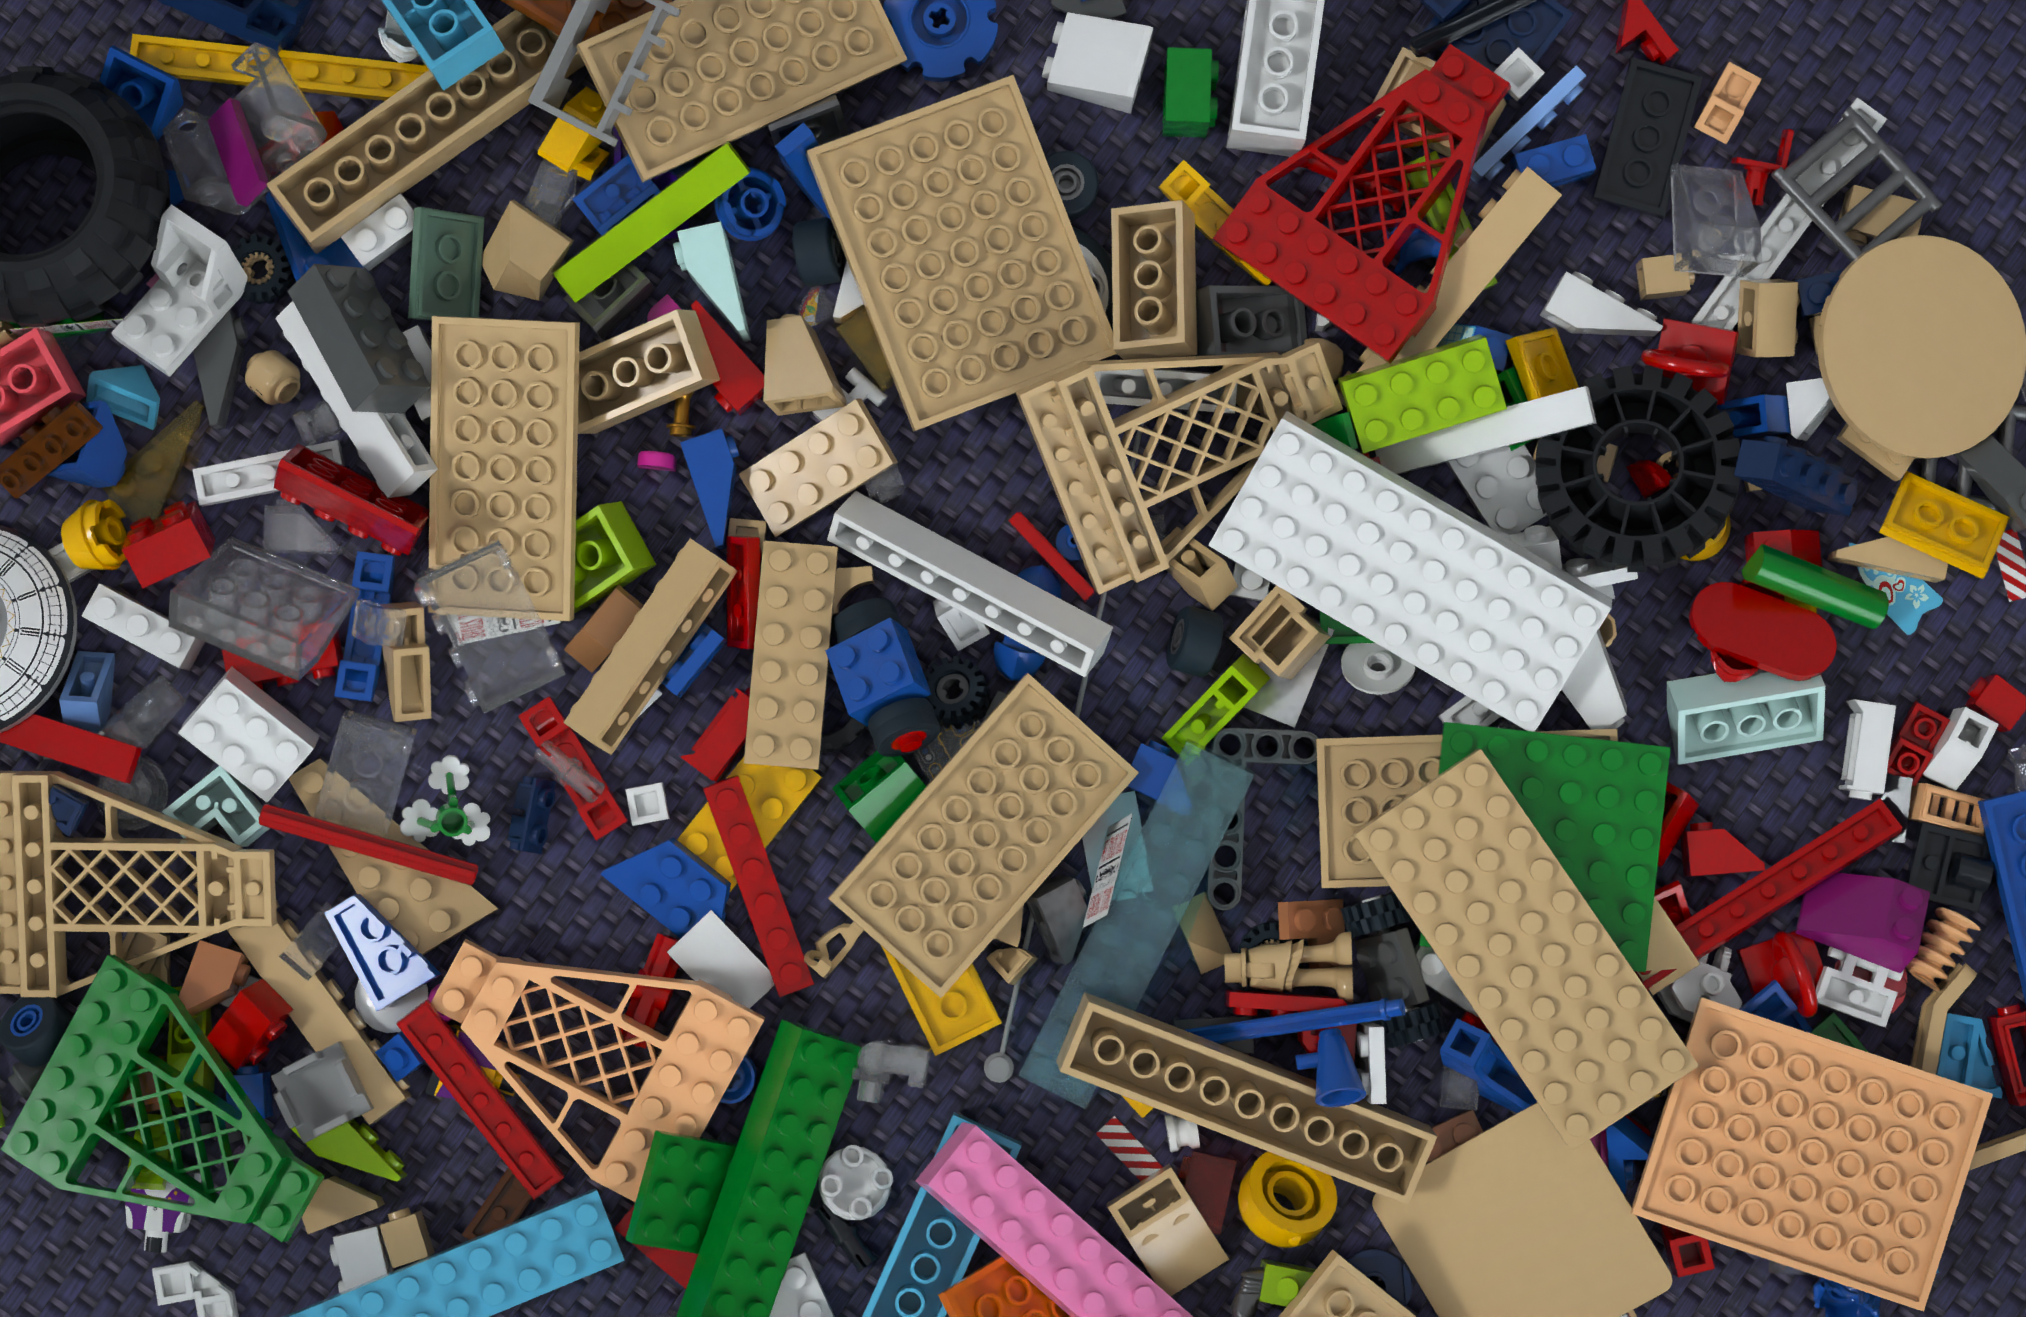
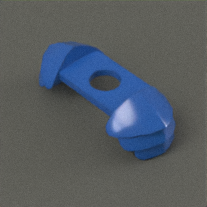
(1013, 657)

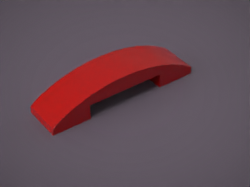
(546, 723)

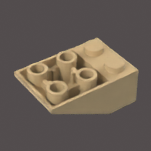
(1167, 1231)

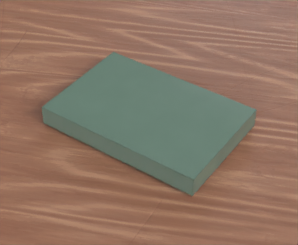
(445, 264)

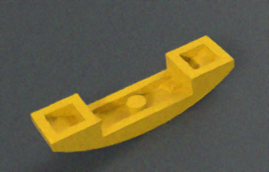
(1207, 206)

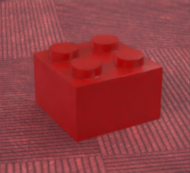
(168, 543)

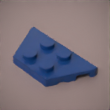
(671, 885)

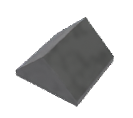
(822, 118)
(613, 300)

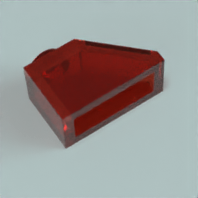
(1208, 1183)

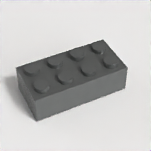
(359, 339)

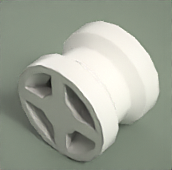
(1181, 1133)

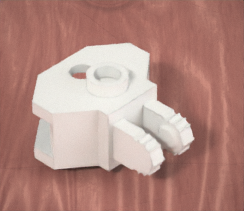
(1703, 981)

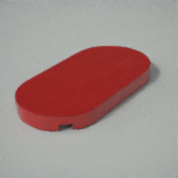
(1762, 631)

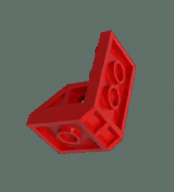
(1282, 1003)

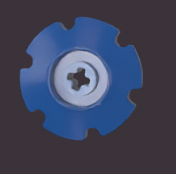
(946, 49)

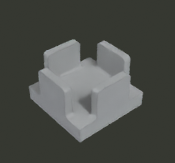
(320, 1092)

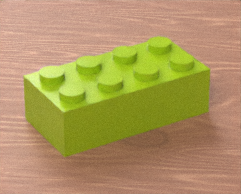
(1422, 393)

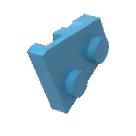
(1965, 1054)

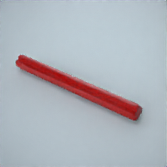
(368, 844)

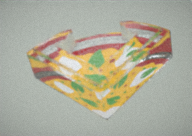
(816, 307)

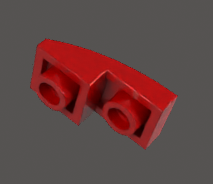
(1915, 741)

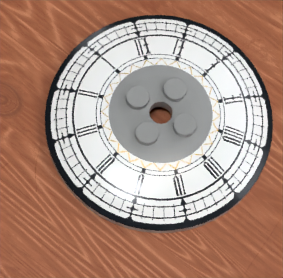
(35, 626)

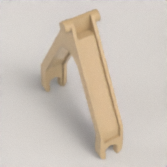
(1927, 1052)

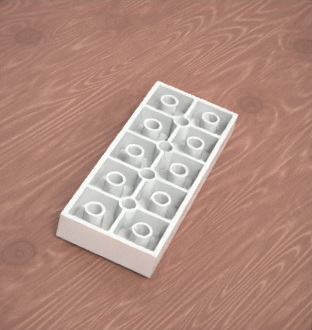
(1411, 572)

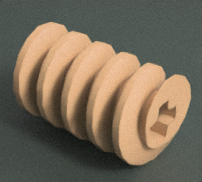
(1940, 945)

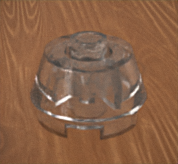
(146, 788)

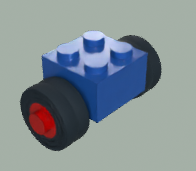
(882, 677)

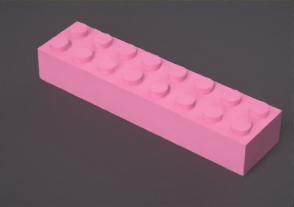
(1039, 1231)

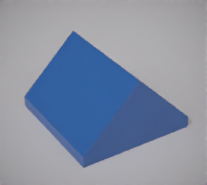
(146, 88)

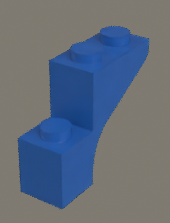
(1479, 1058)

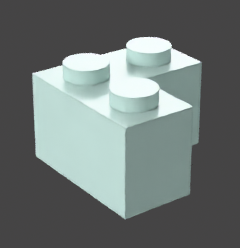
(223, 801)

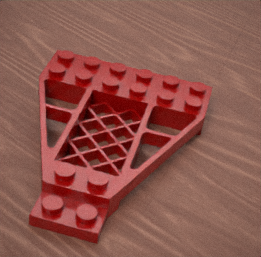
(1329, 271)

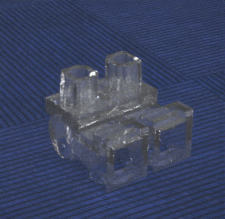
(883, 1059)

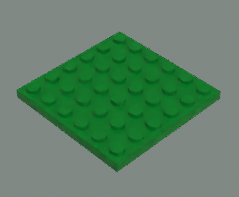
(1593, 808)

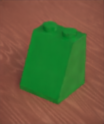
(879, 792)

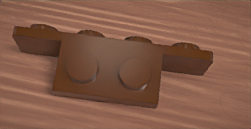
(47, 446)

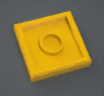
(1541, 363)

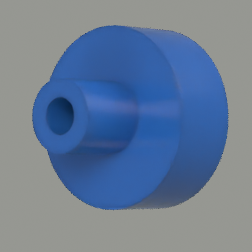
(1064, 545)

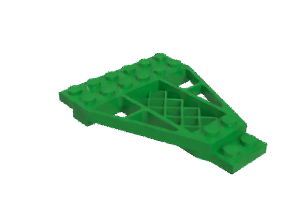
(85, 1090)

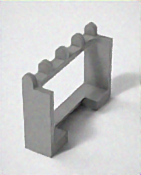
(553, 86)

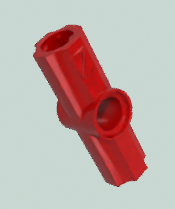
(650, 1001)

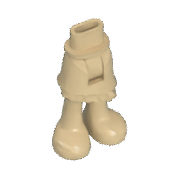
(1277, 965)

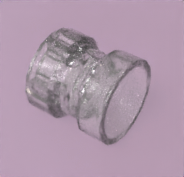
(316, 423)

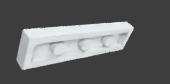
(249, 476)

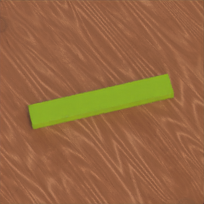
(651, 222)

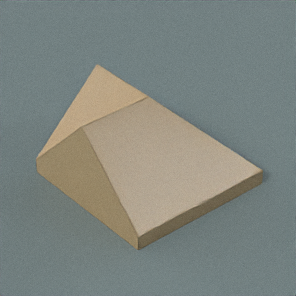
(523, 253)

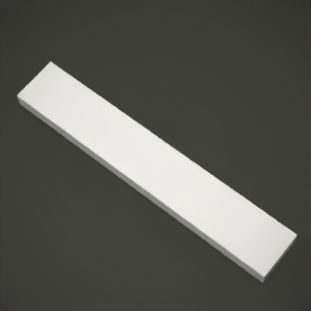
(1497, 430)

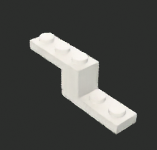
(1545, 544)

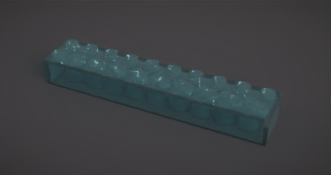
(1145, 903)

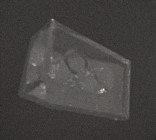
(1713, 222)
(365, 773)

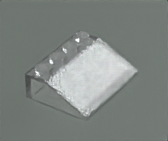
(261, 607)

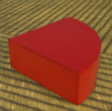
(1648, 476)

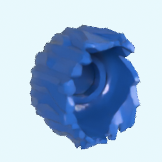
(1844, 1300)

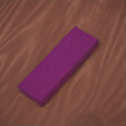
(238, 152)

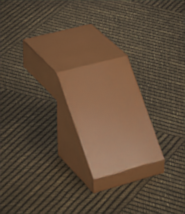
(604, 629)

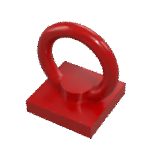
(1695, 352)
(1788, 960)

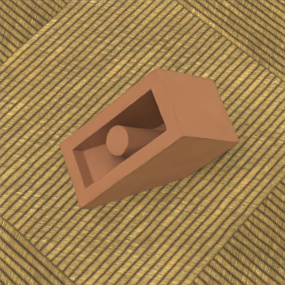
(213, 977)

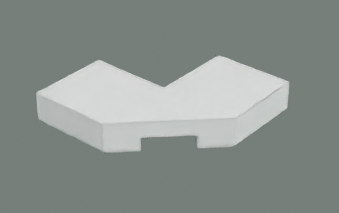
(190, 1281)

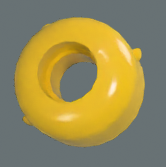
(1307, 1189)

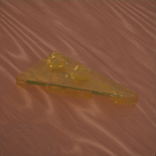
(155, 468)

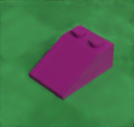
(1866, 917)

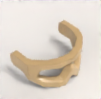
(825, 966)

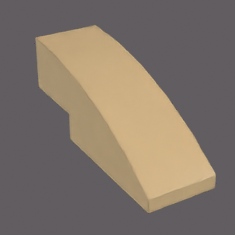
(409, 668)

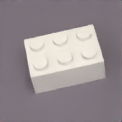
(249, 734)

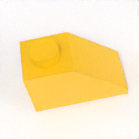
(567, 144)

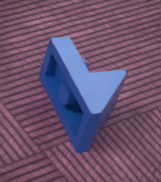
(1624, 1146)

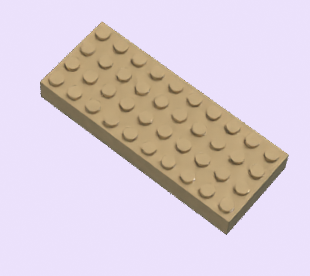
(1525, 949)

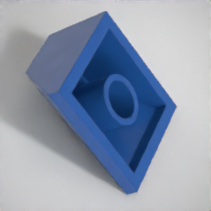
(99, 460)

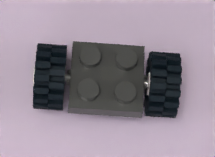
(1393, 969)

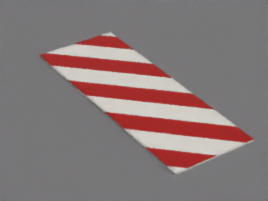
(2012, 565)
(1128, 1149)

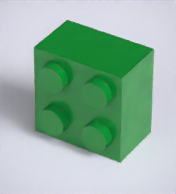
(1187, 92)

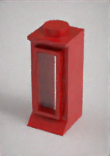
(722, 738)
(1999, 1024)

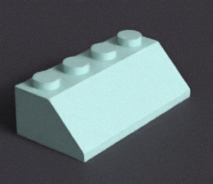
(1743, 716)

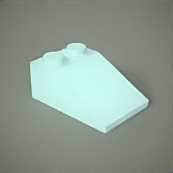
(709, 261)

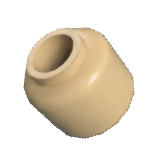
(272, 377)

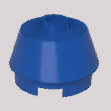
(751, 206)

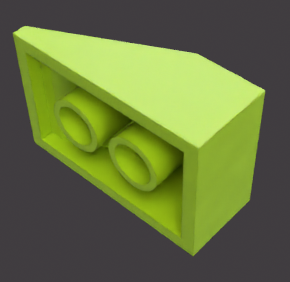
(607, 553)

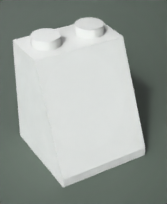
(1098, 60)

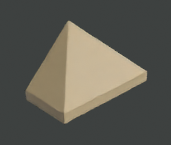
(1204, 934)

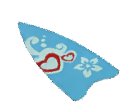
(1906, 596)

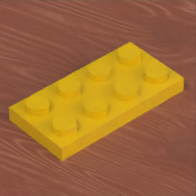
(773, 798)

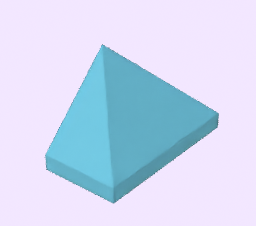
(127, 394)

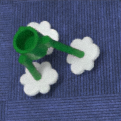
(451, 818)

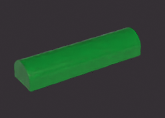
(1816, 586)

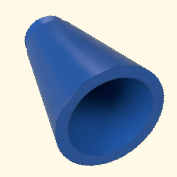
(1336, 1073)

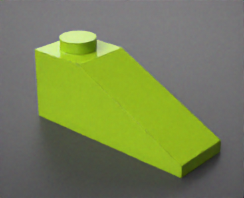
(1218, 704)

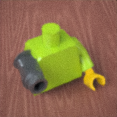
(1270, 1283)

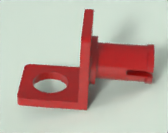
(1758, 171)

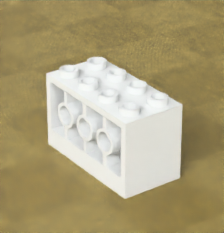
(1275, 76)

